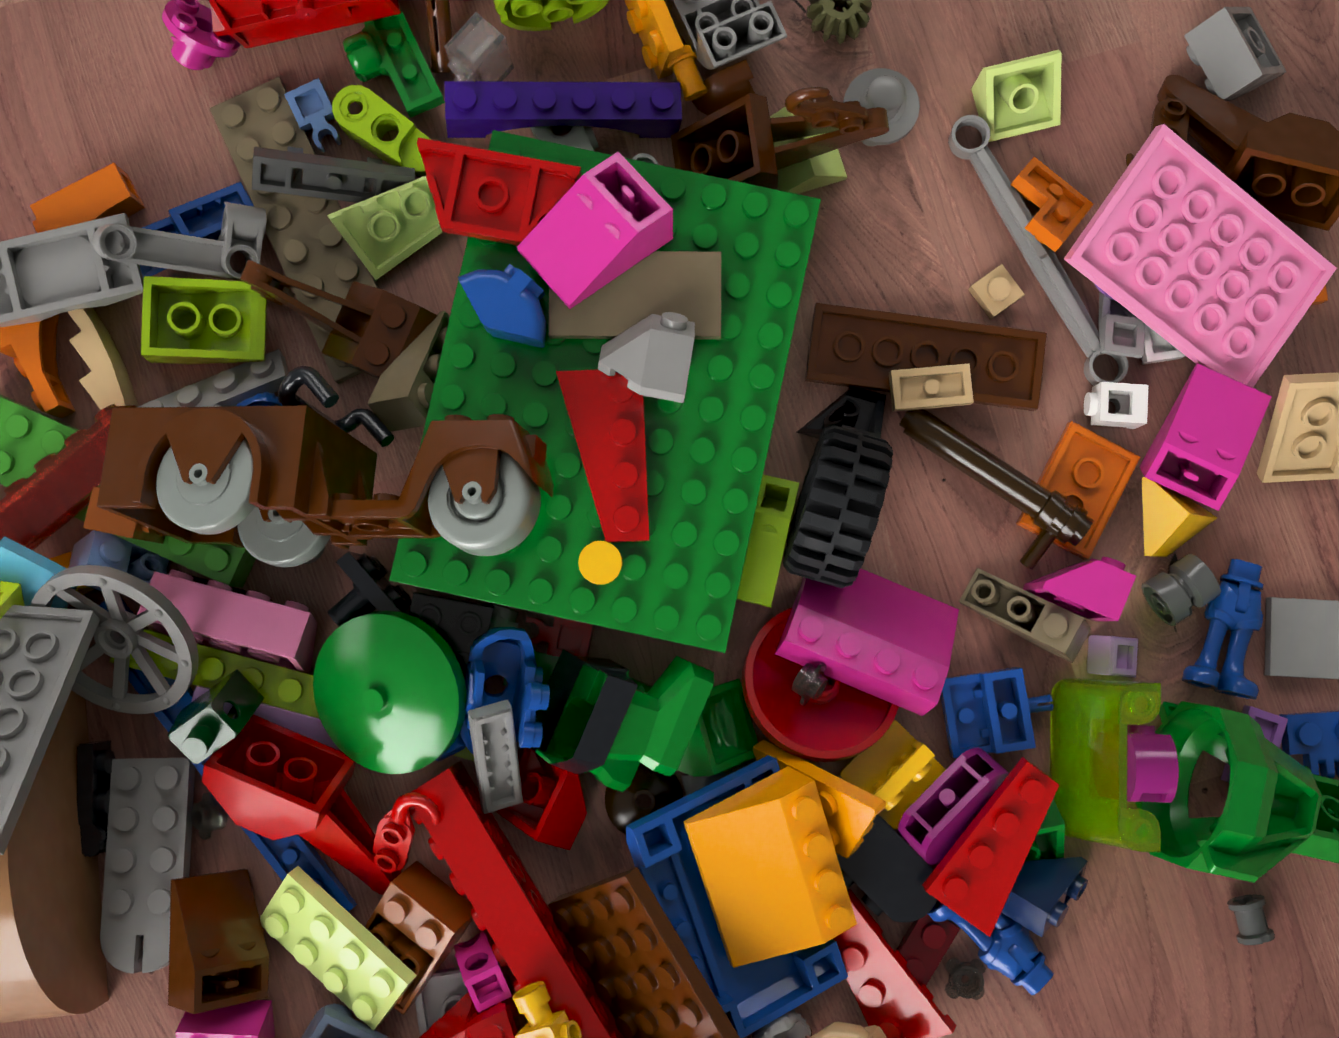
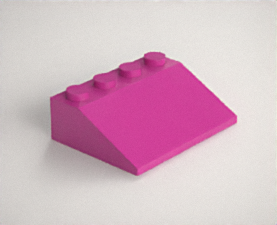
(874, 638)

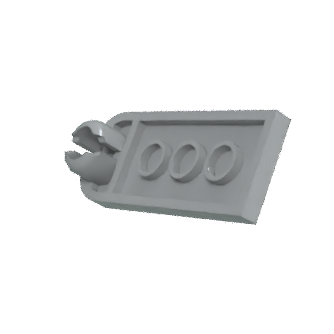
(144, 850)

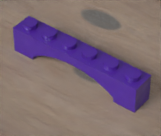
(634, 107)

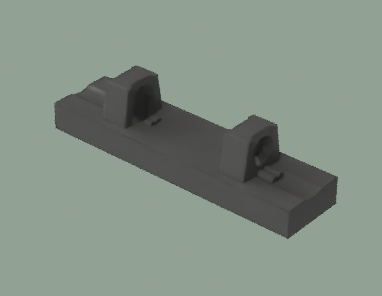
(324, 175)

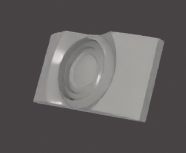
(63, 272)

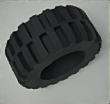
(838, 506)

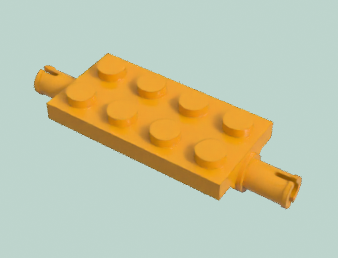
(663, 45)

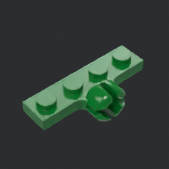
(391, 50)

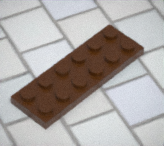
(864, 345)

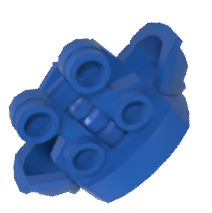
(511, 655)

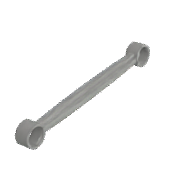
(1037, 255)

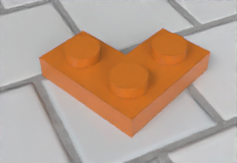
(1058, 202)

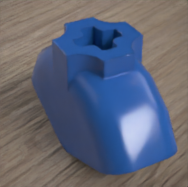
(507, 304)

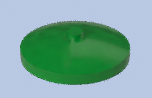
(389, 692)

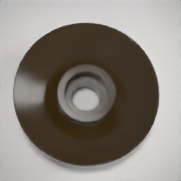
(622, 805)

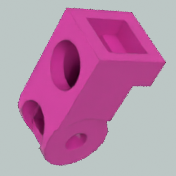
(481, 972)

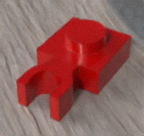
(565, 635)

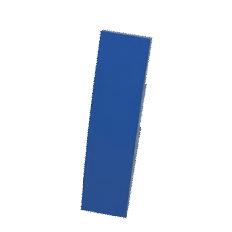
(199, 217)

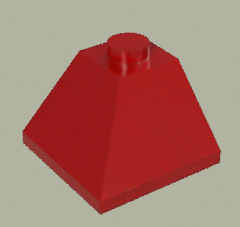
(551, 802)

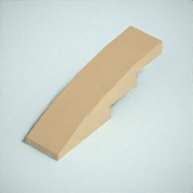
(108, 379)

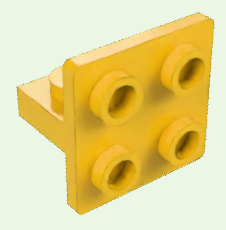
(895, 771)

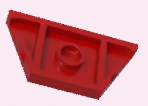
(492, 191)

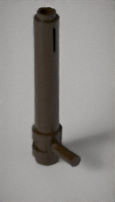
(1046, 508)

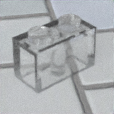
(479, 52)

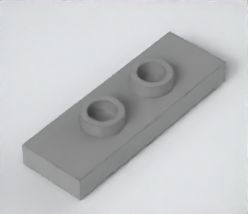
(495, 756)

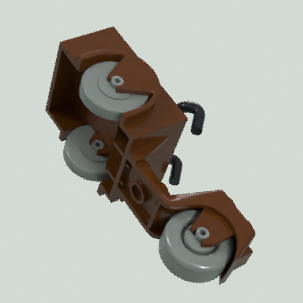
(296, 477)

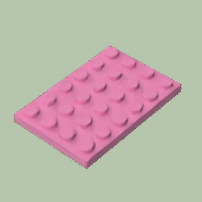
(1200, 260)

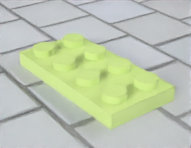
(336, 948)

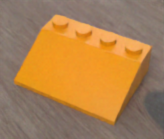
(771, 869)

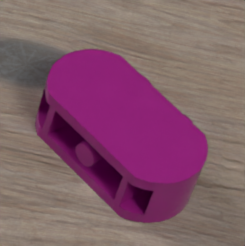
(1151, 765)
(950, 804)

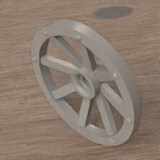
(123, 634)

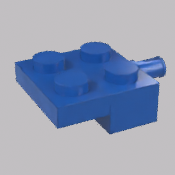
(990, 711)

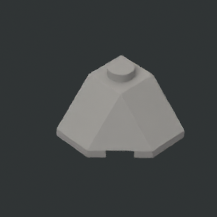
(652, 356)

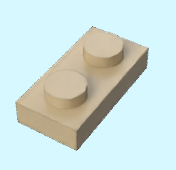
(931, 387)

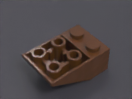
(215, 943)

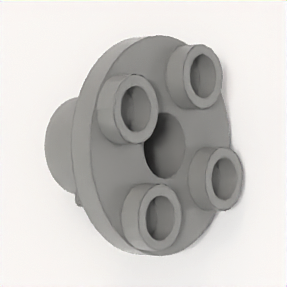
(890, 91)

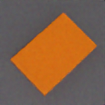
(1090, 475)

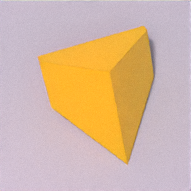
(1169, 519)

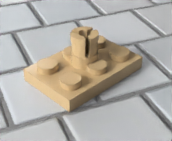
(1303, 431)

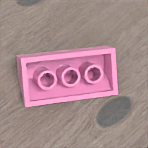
(240, 622)

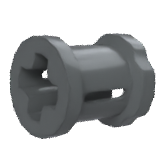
(1251, 919)

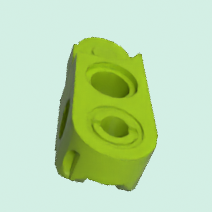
(373, 122)

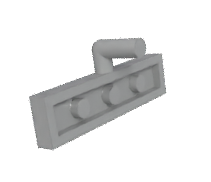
(229, 386)

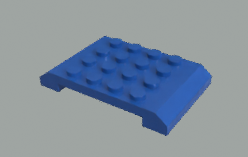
(751, 992)

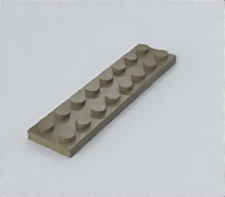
(296, 225)

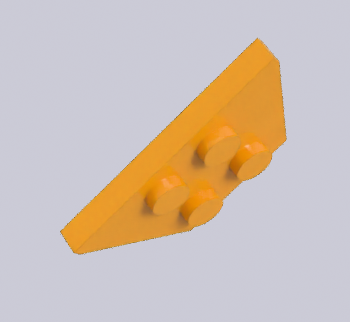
(845, 806)

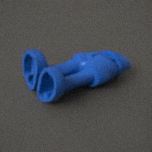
(1239, 612)
(1006, 950)

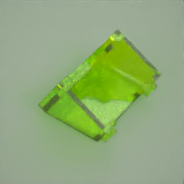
(1091, 759)

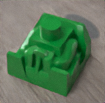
(722, 734)

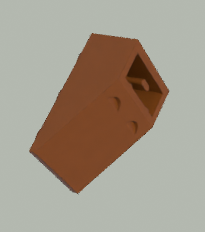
(419, 925)

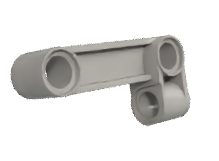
(241, 231)

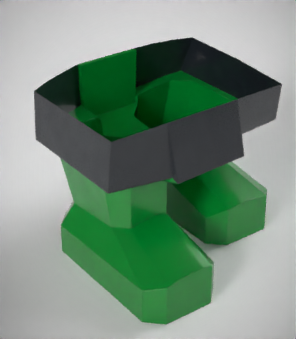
(613, 722)

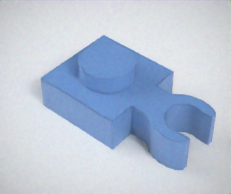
(313, 111)

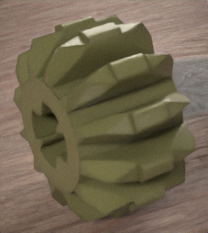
(838, 23)

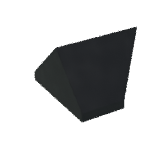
(854, 410)

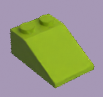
(202, 321)

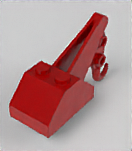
(295, 786)

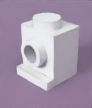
(1128, 398)

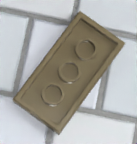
(657, 284)

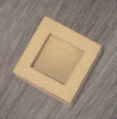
(996, 291)

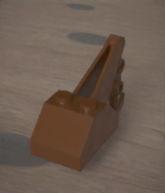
(740, 137)
(1280, 163)
(369, 327)

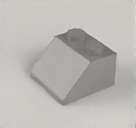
(1233, 53)

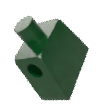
(203, 724)

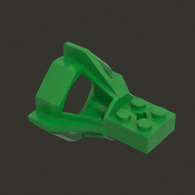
(1270, 802)

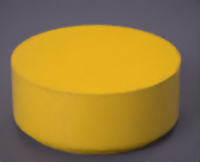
(600, 562)

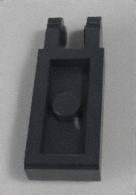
(93, 794)

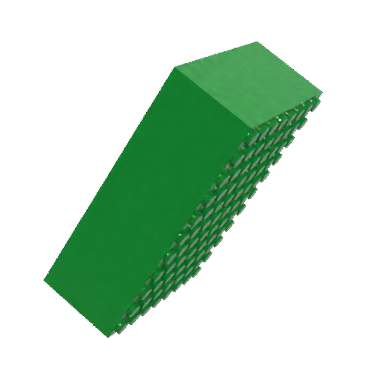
(699, 453)

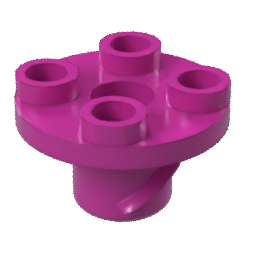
(193, 37)

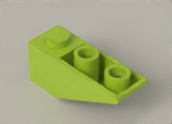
(768, 540)

